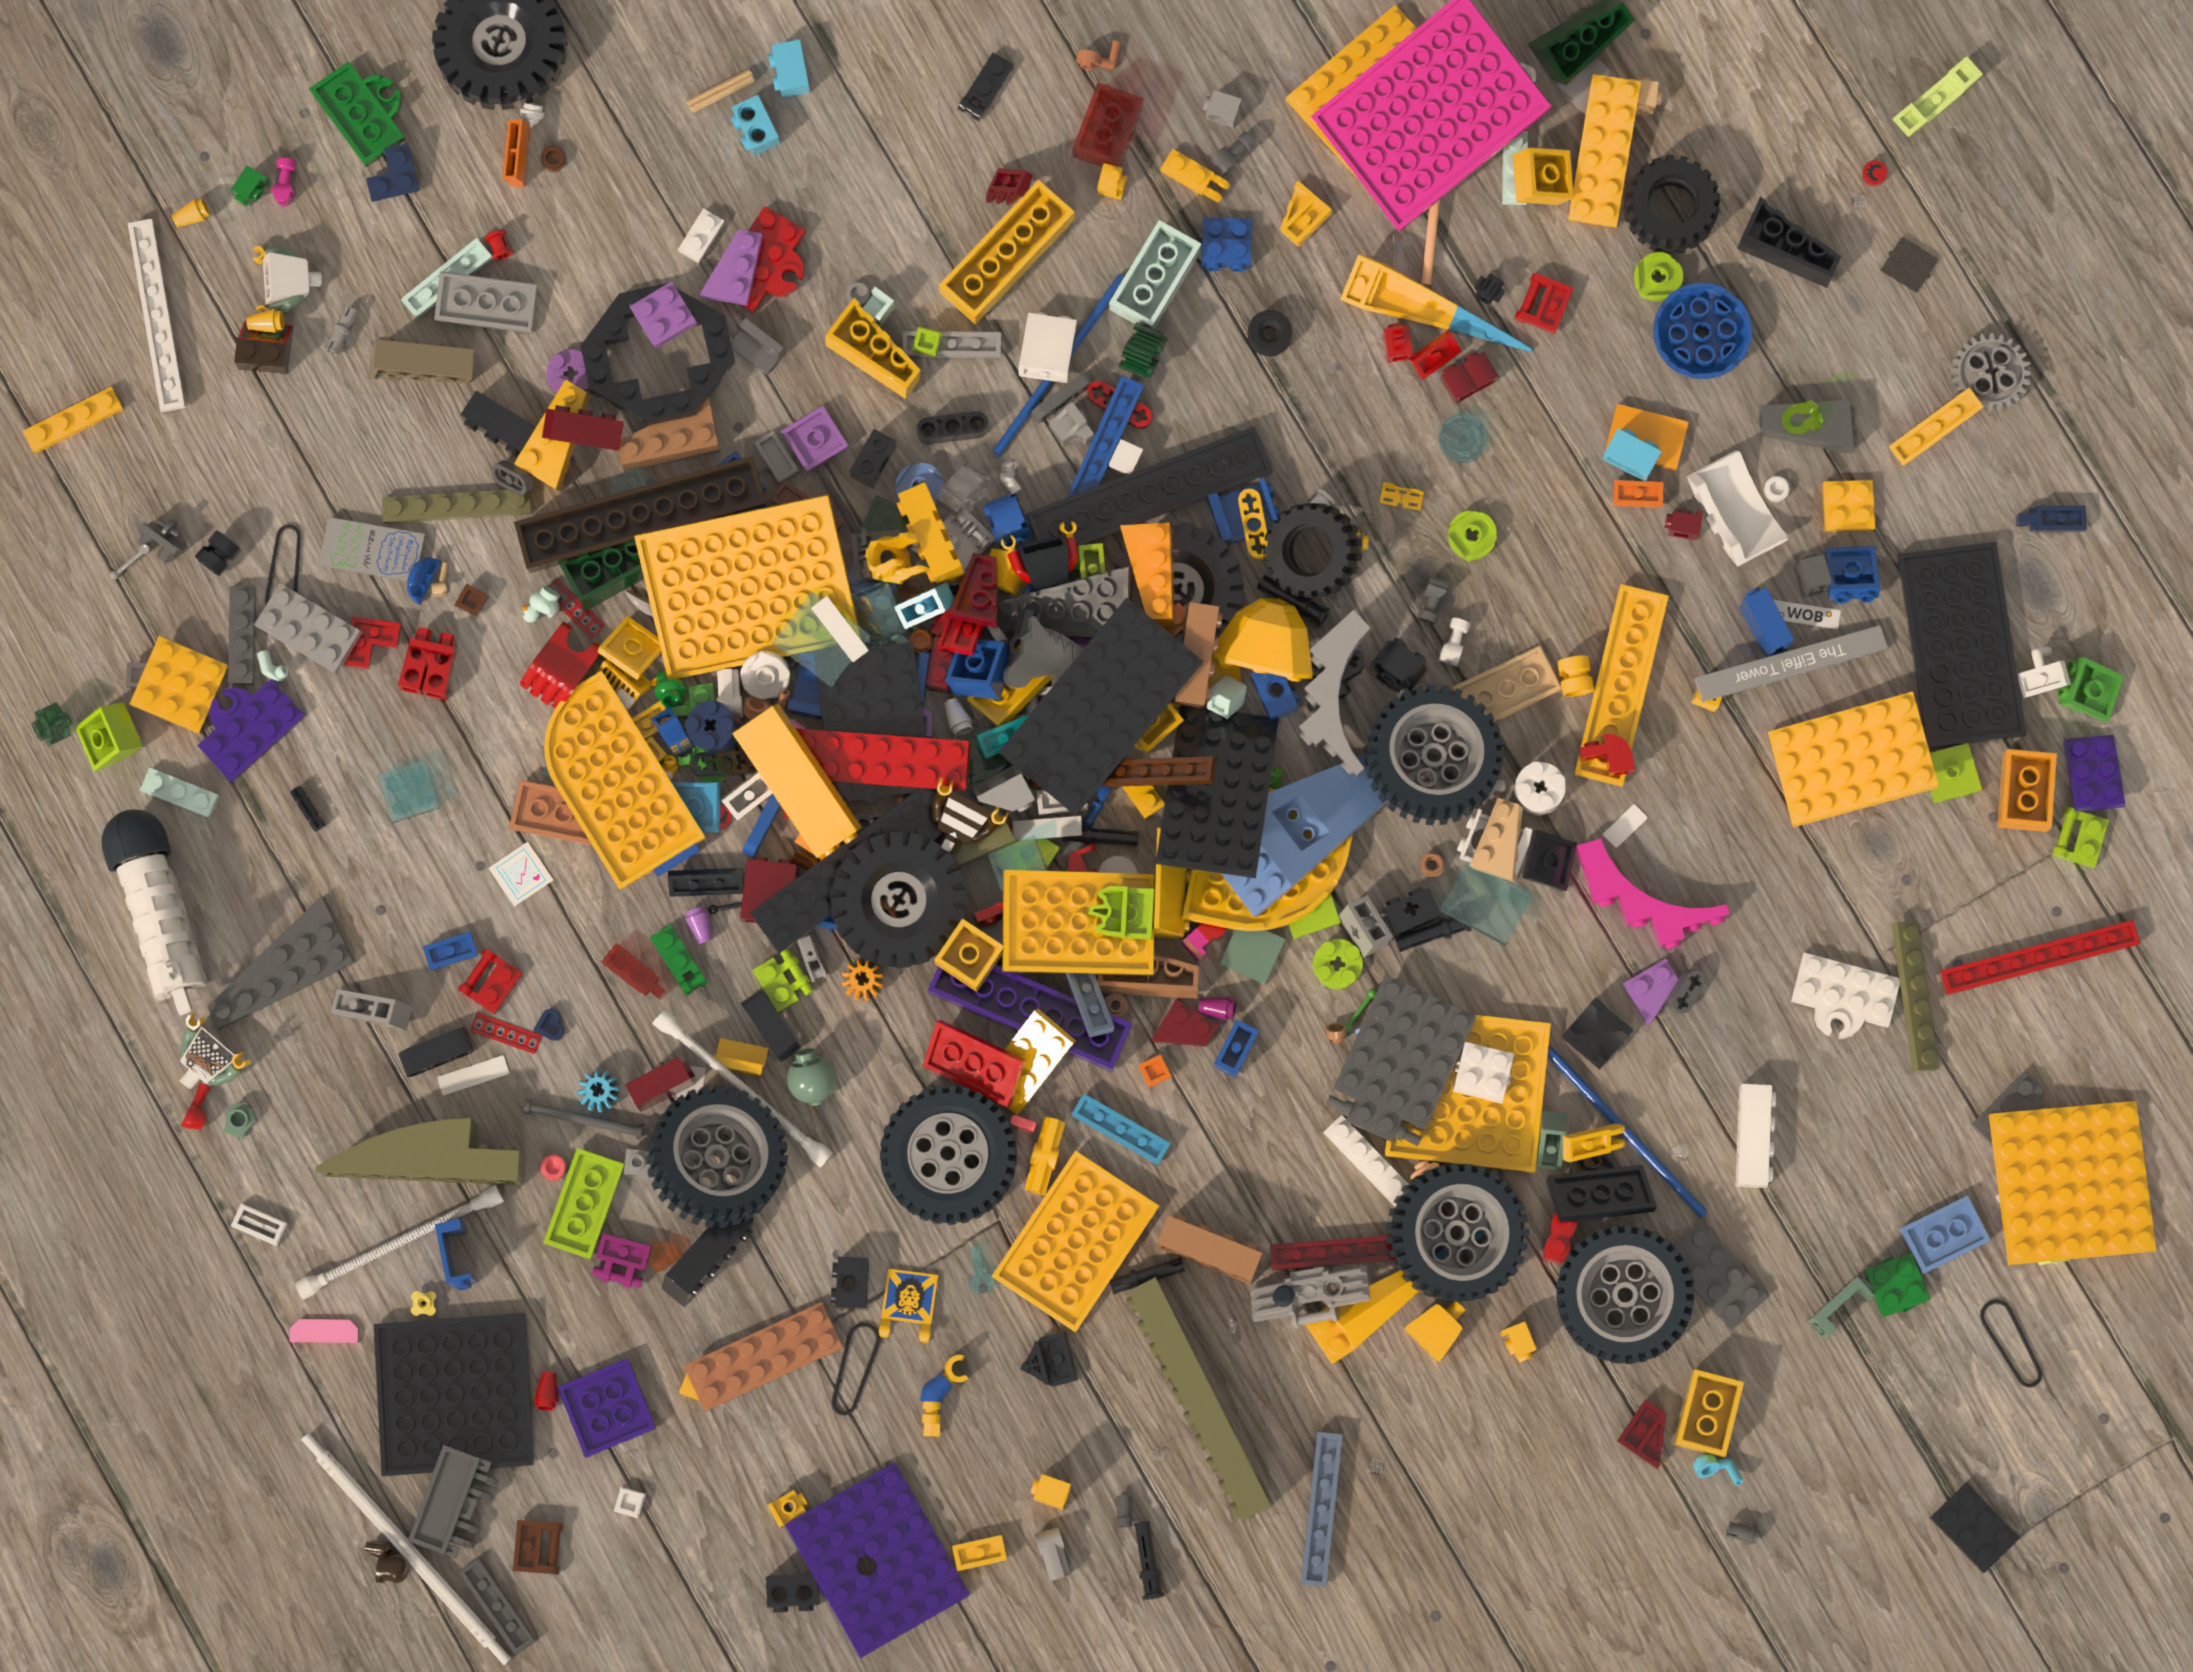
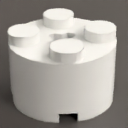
(1547, 800)

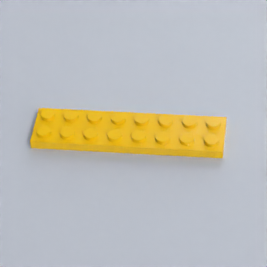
(1623, 674)

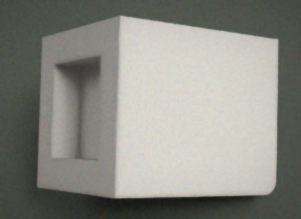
(1126, 457)

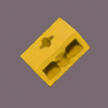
(1051, 1491)

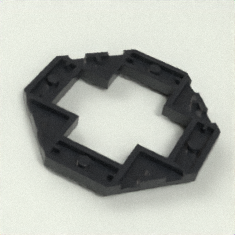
(627, 394)

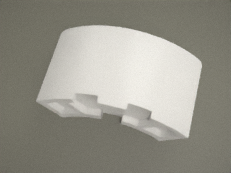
(1736, 508)

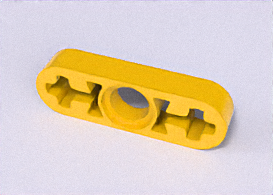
(1257, 505)

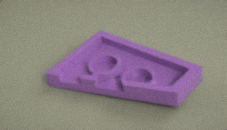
(736, 270)

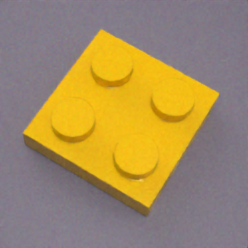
(1848, 506)
(631, 647)

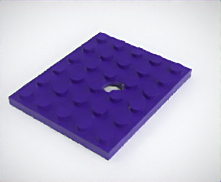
(912, 1568)

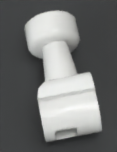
(1452, 650)

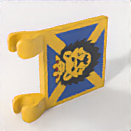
(909, 1299)

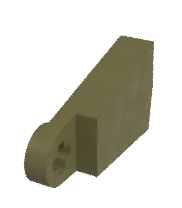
(1000, 838)

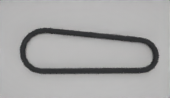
(274, 558)
(2022, 1337)
(866, 1371)

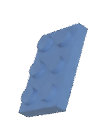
(1945, 1234)

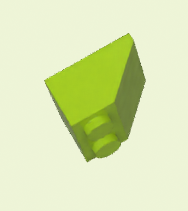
(108, 736)

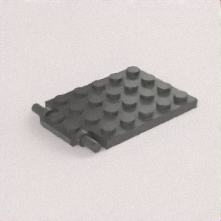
(1400, 1061)

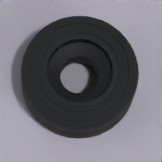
(1265, 346)

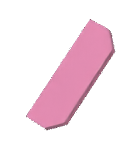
(324, 1331)

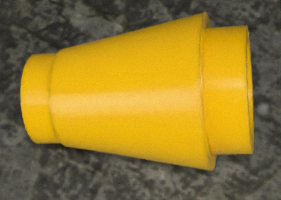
(191, 213)
(266, 321)

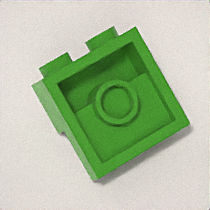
(2091, 689)

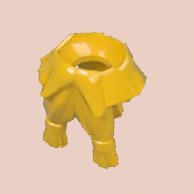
(895, 569)

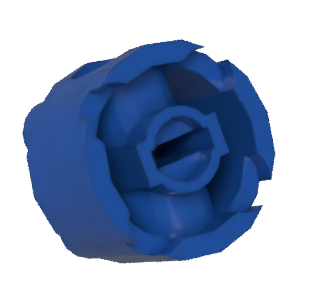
(1007, 519)

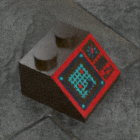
(263, 350)

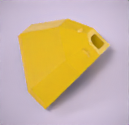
(1268, 640)

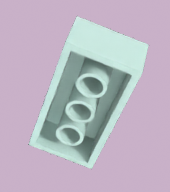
(1155, 276)

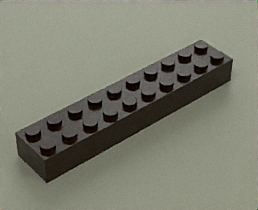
(653, 507)

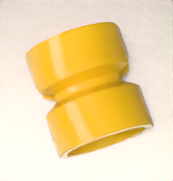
(1575, 676)

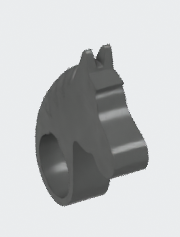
(1040, 654)

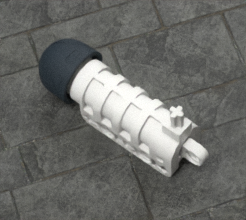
(137, 850)

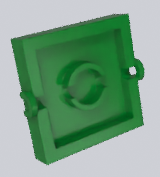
(1897, 1285)

